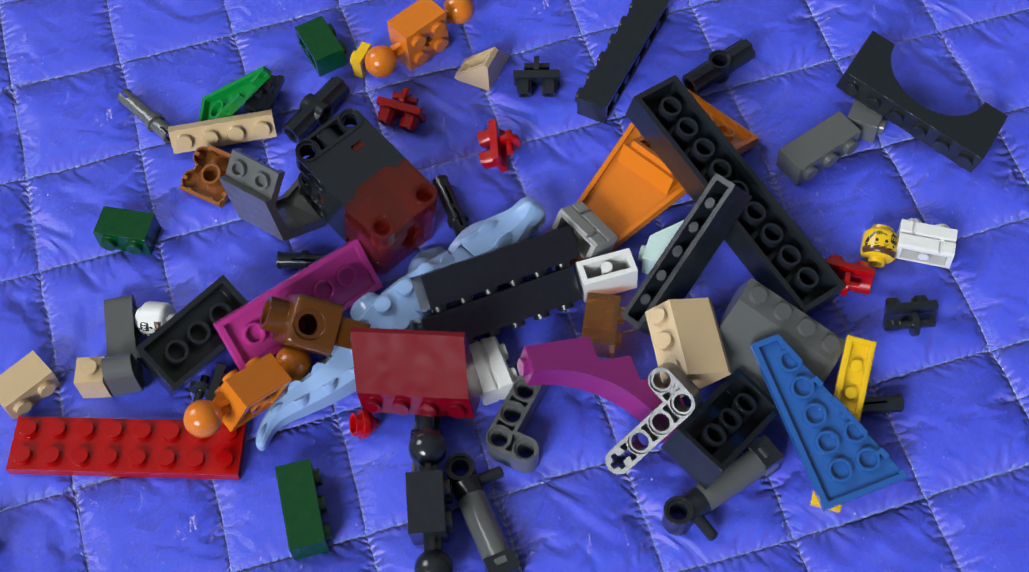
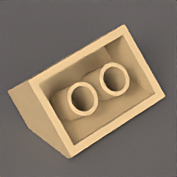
(690, 338)

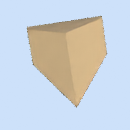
(482, 68)

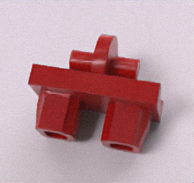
(410, 114)
(500, 143)
(856, 276)

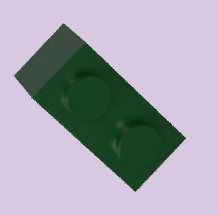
(321, 45)
(127, 230)

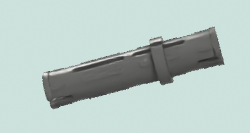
(153, 121)

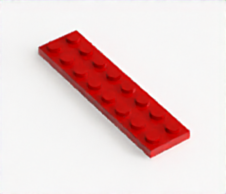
(123, 449)

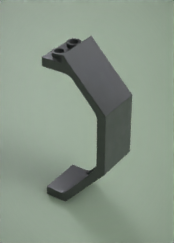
(254, 194)

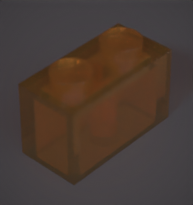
(602, 322)

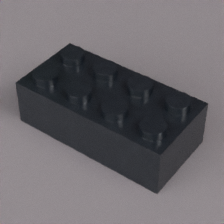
(189, 338)
(721, 428)

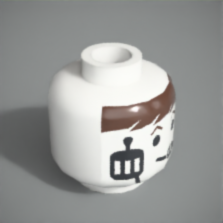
(153, 316)

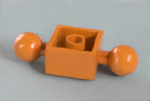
(417, 35)
(247, 392)

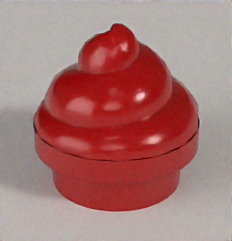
(363, 424)

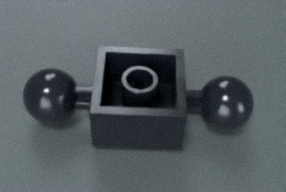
(428, 502)

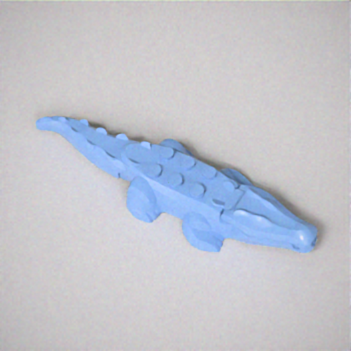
(394, 309)

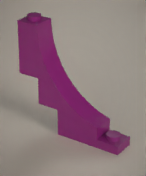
(577, 366)

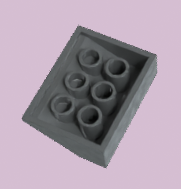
(759, 314)

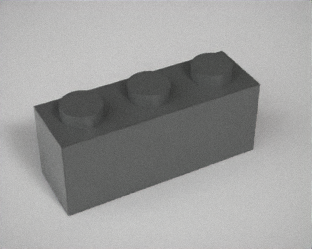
(818, 148)

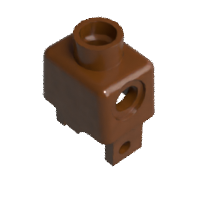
(321, 323)

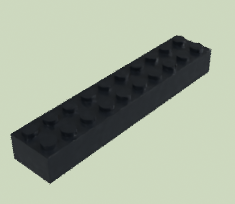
(764, 232)

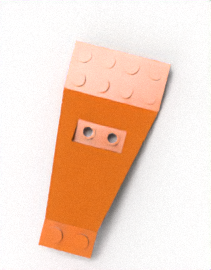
(638, 186)

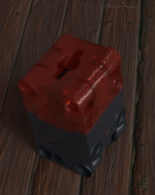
(366, 189)

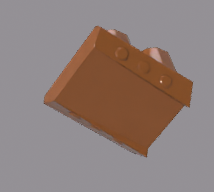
(203, 178)

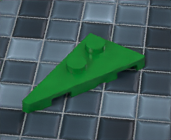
(231, 97)

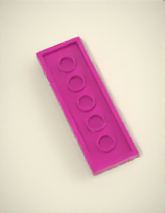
(336, 277)

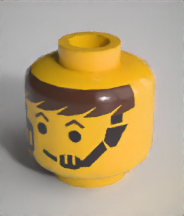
(879, 245)

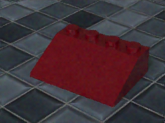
(415, 372)

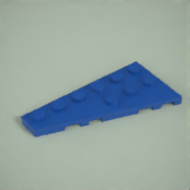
(828, 439)

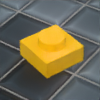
(358, 60)

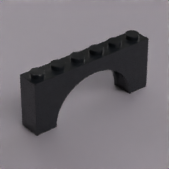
(958, 138)

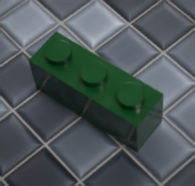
(303, 509)

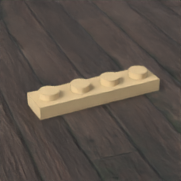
(222, 131)

